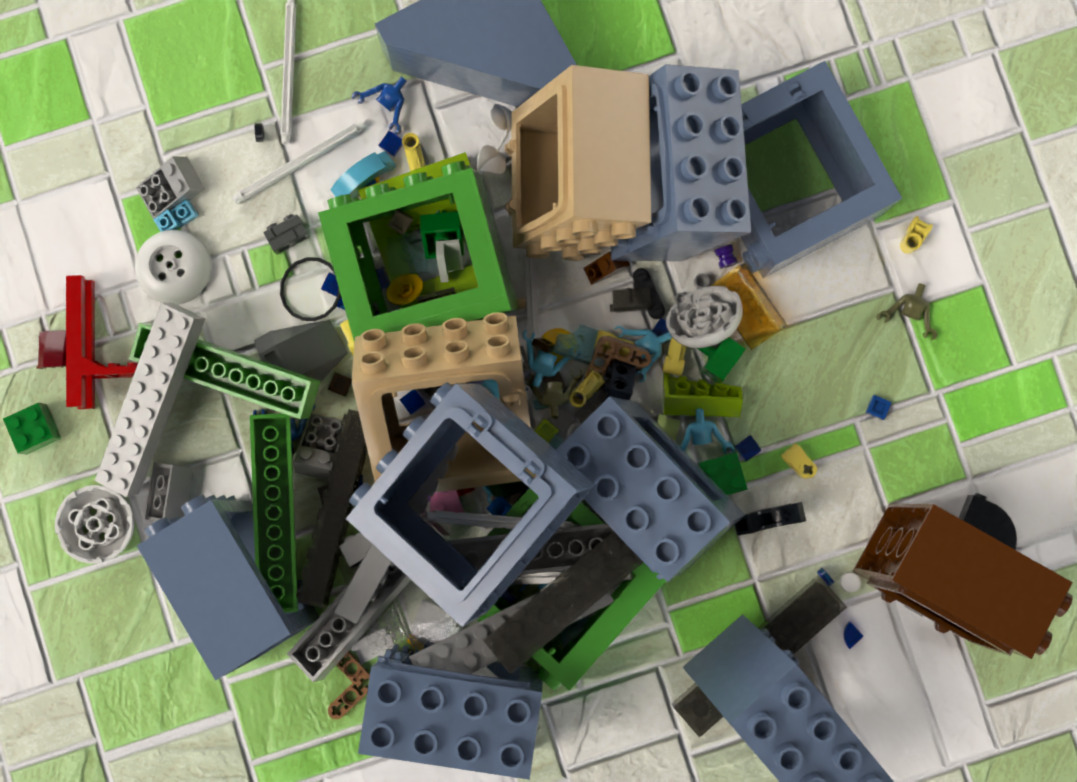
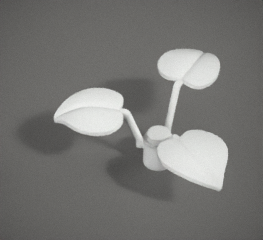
(489, 158)

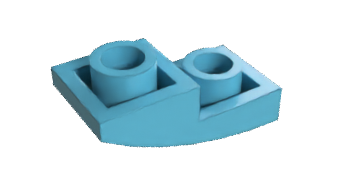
(176, 217)

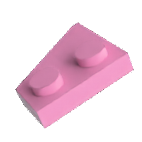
(446, 502)

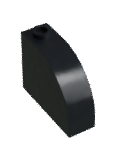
(989, 519)

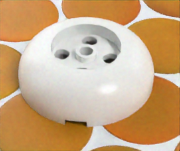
(194, 261)
(707, 323)
(75, 513)

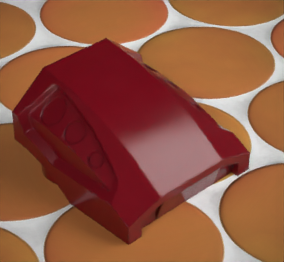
(52, 349)

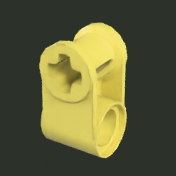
(916, 232)
(796, 459)

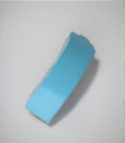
(362, 173)

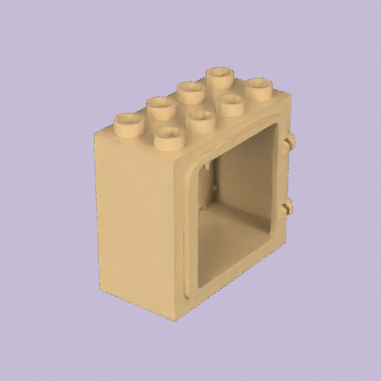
(581, 163)
(429, 358)

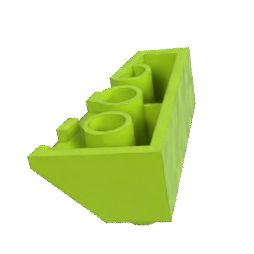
(686, 396)

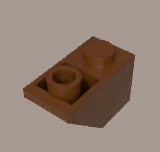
(604, 268)

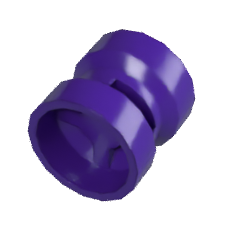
(726, 256)

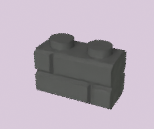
(286, 233)

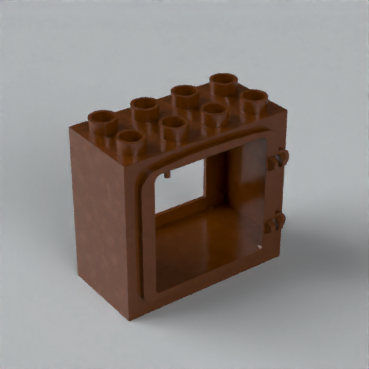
(963, 580)

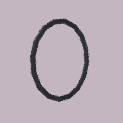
(282, 290)

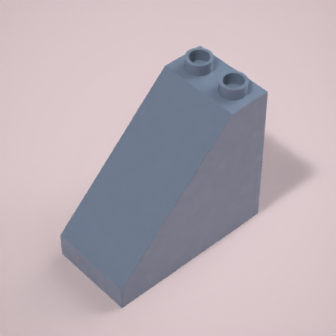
(477, 46)

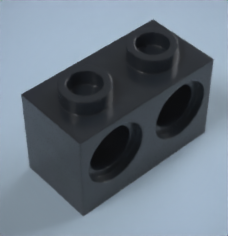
(620, 380)

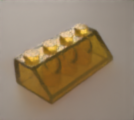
(759, 316)

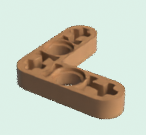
(613, 352)
(355, 678)

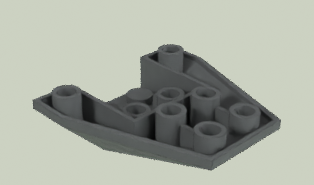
(304, 349)

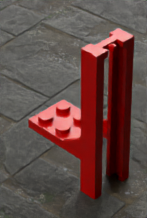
(80, 346)

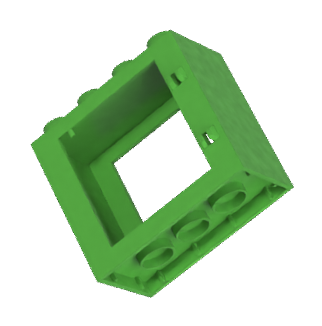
(358, 276)
(604, 626)

